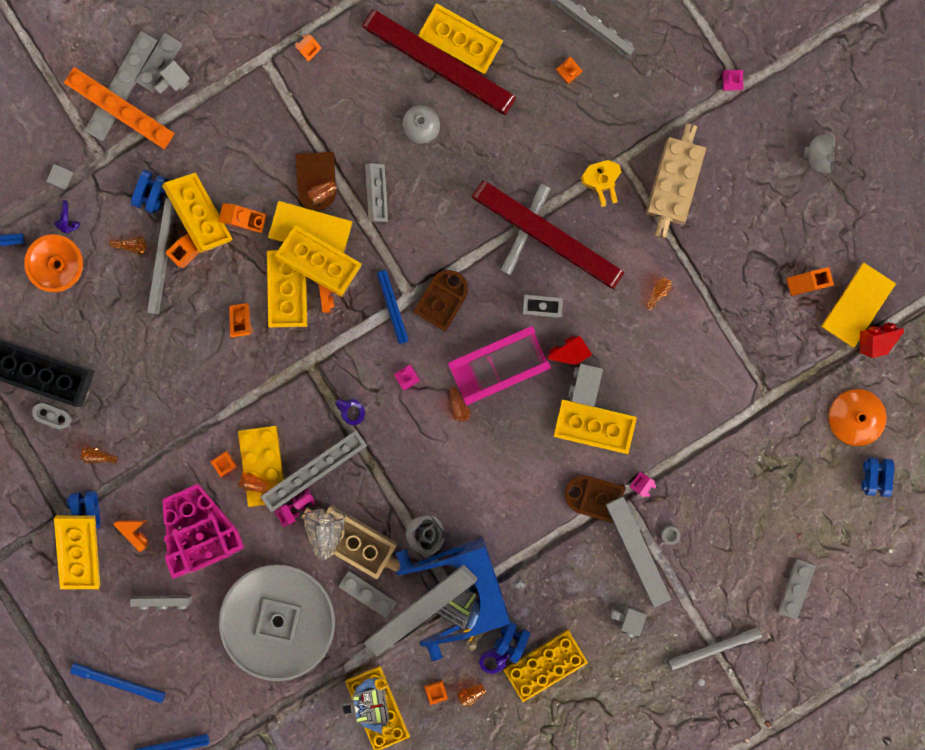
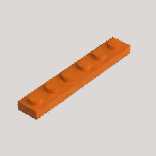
(119, 108)

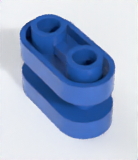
(154, 201)
(870, 483)
(76, 505)
(503, 643)

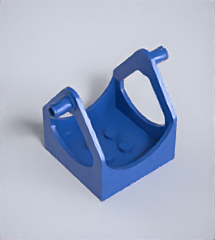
(491, 602)

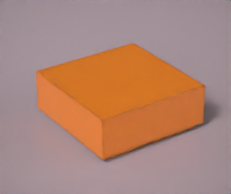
(223, 464)
(436, 692)

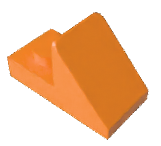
(326, 300)
(240, 320)
(129, 530)

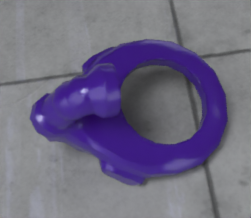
(62, 224)
(344, 405)
(500, 661)

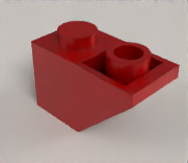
(879, 340)
(571, 353)

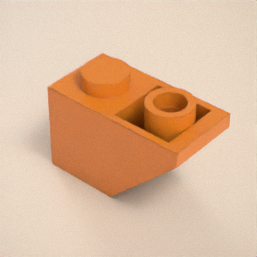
(242, 217)
(183, 251)
(810, 281)

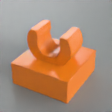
(308, 47)
(569, 70)

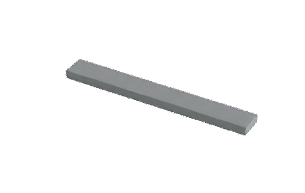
(421, 610)

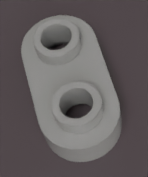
(52, 416)

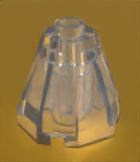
(324, 531)

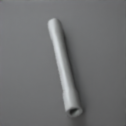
(512, 258)
(743, 638)

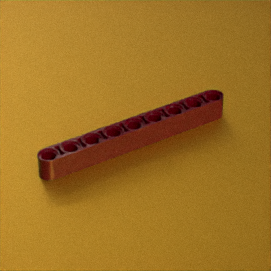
(439, 62)
(547, 234)

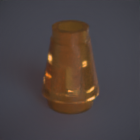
(321, 192)
(252, 483)
(471, 694)

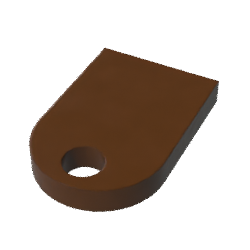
(314, 170)
(442, 301)
(593, 496)

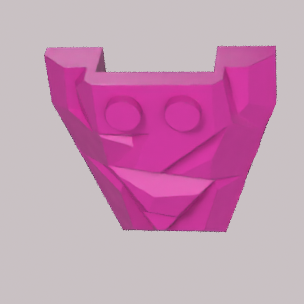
(196, 532)

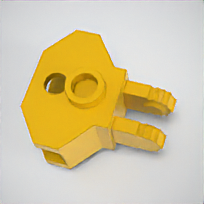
(603, 181)

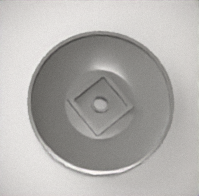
(270, 649)

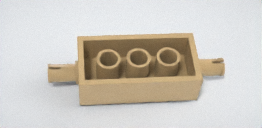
(675, 181)
(364, 546)

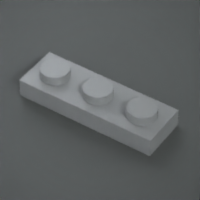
(162, 54)
(376, 193)
(796, 589)
(367, 594)
(161, 601)

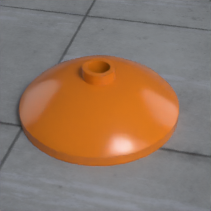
(41, 262)
(845, 417)

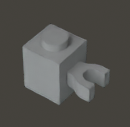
(173, 76)
(631, 620)

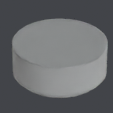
(670, 535)

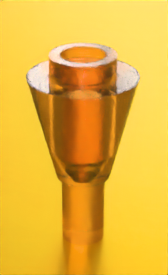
(135, 245)
(661, 289)
(460, 410)
(93, 455)

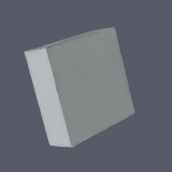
(59, 177)

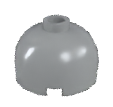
(421, 124)
(821, 153)
(425, 534)

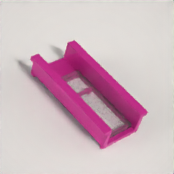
(499, 365)

